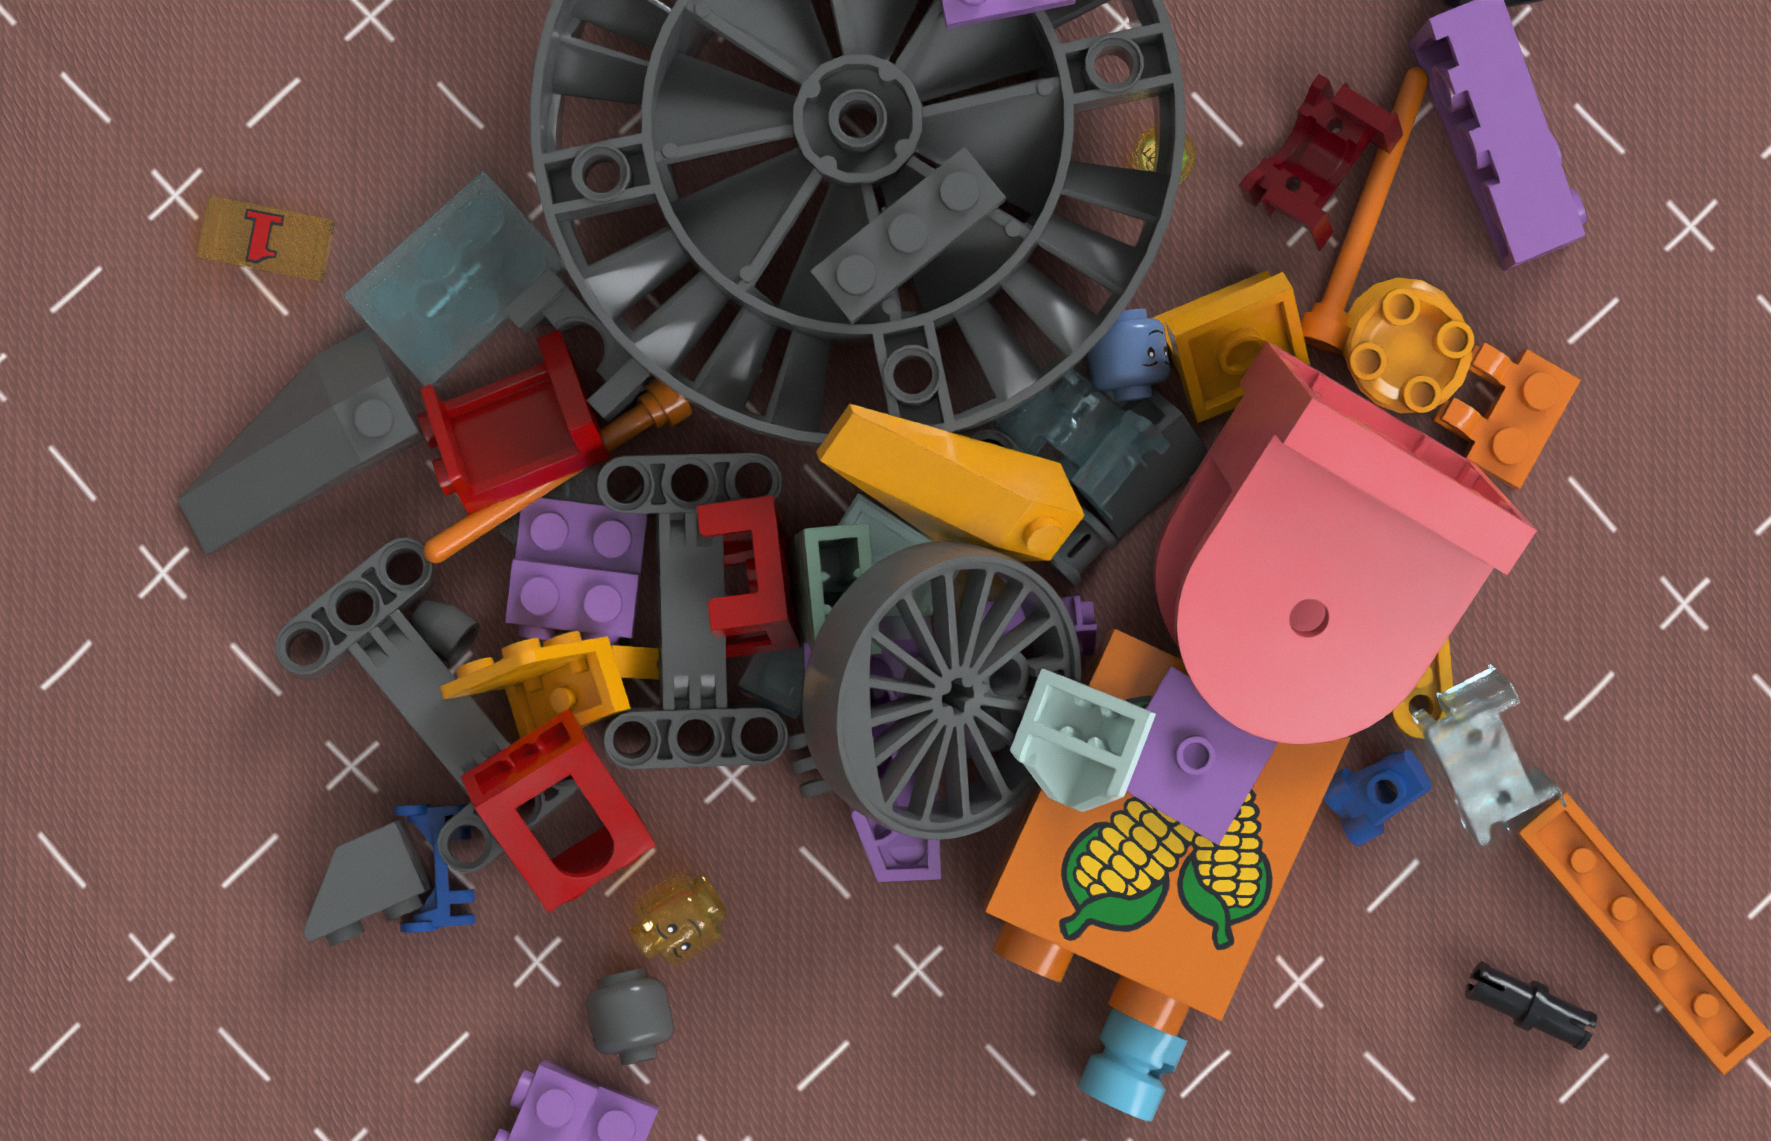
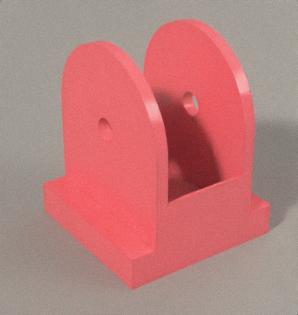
(1323, 556)

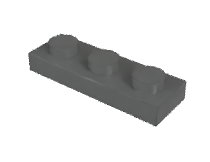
(908, 235)

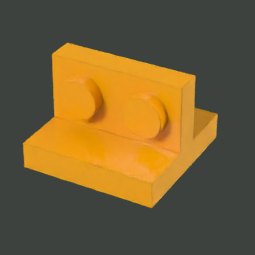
(1223, 332)

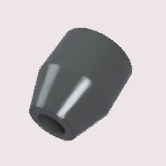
(445, 629)

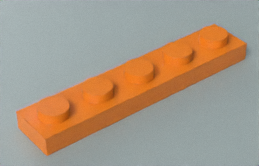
(1643, 933)

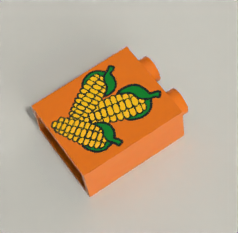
(1145, 888)

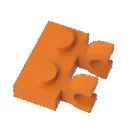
(1518, 419)

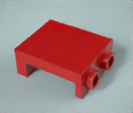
(514, 430)

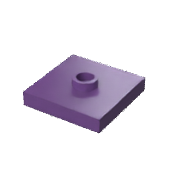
(1196, 760)

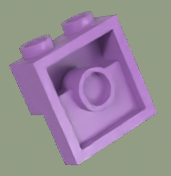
(576, 570)
(572, 1107)

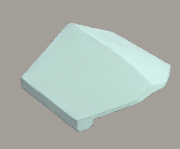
(1080, 741)

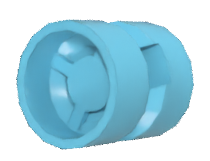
(1131, 1065)

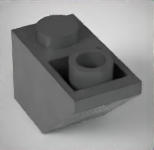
(365, 878)

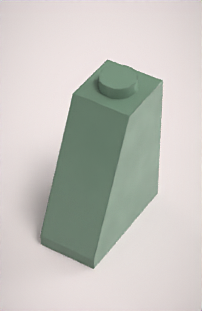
(822, 568)

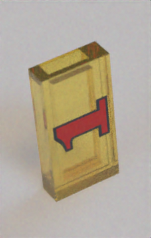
(266, 239)

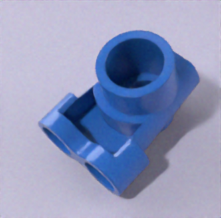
(1366, 801)

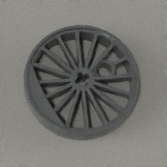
(938, 688)

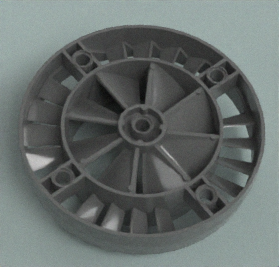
(738, 223)

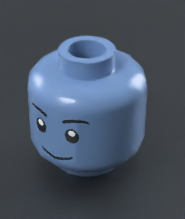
(1130, 357)

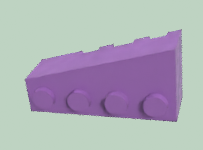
(1498, 131)

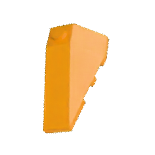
(955, 484)

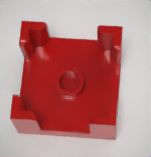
(754, 536)

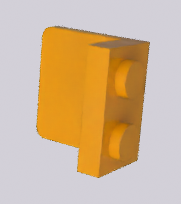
(548, 680)

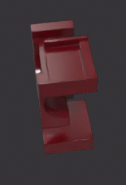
(1318, 157)

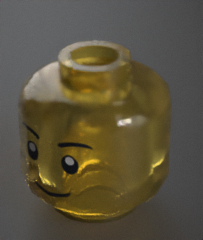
(678, 918)

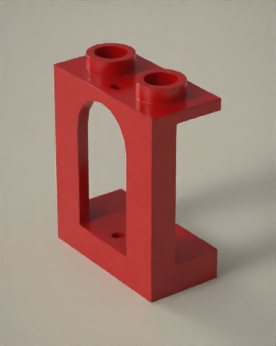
(530, 768)

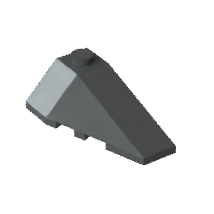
(314, 435)

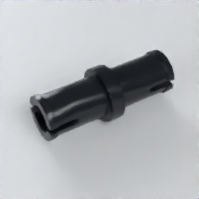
(1531, 1005)

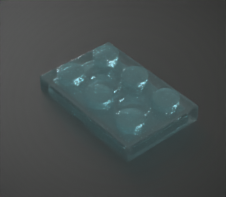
(453, 279)

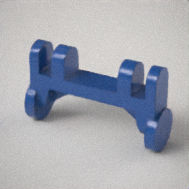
(436, 909)

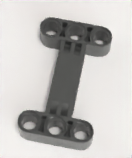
(687, 579)
(411, 680)

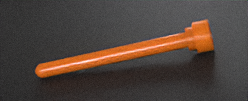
(1326, 323)
(655, 407)

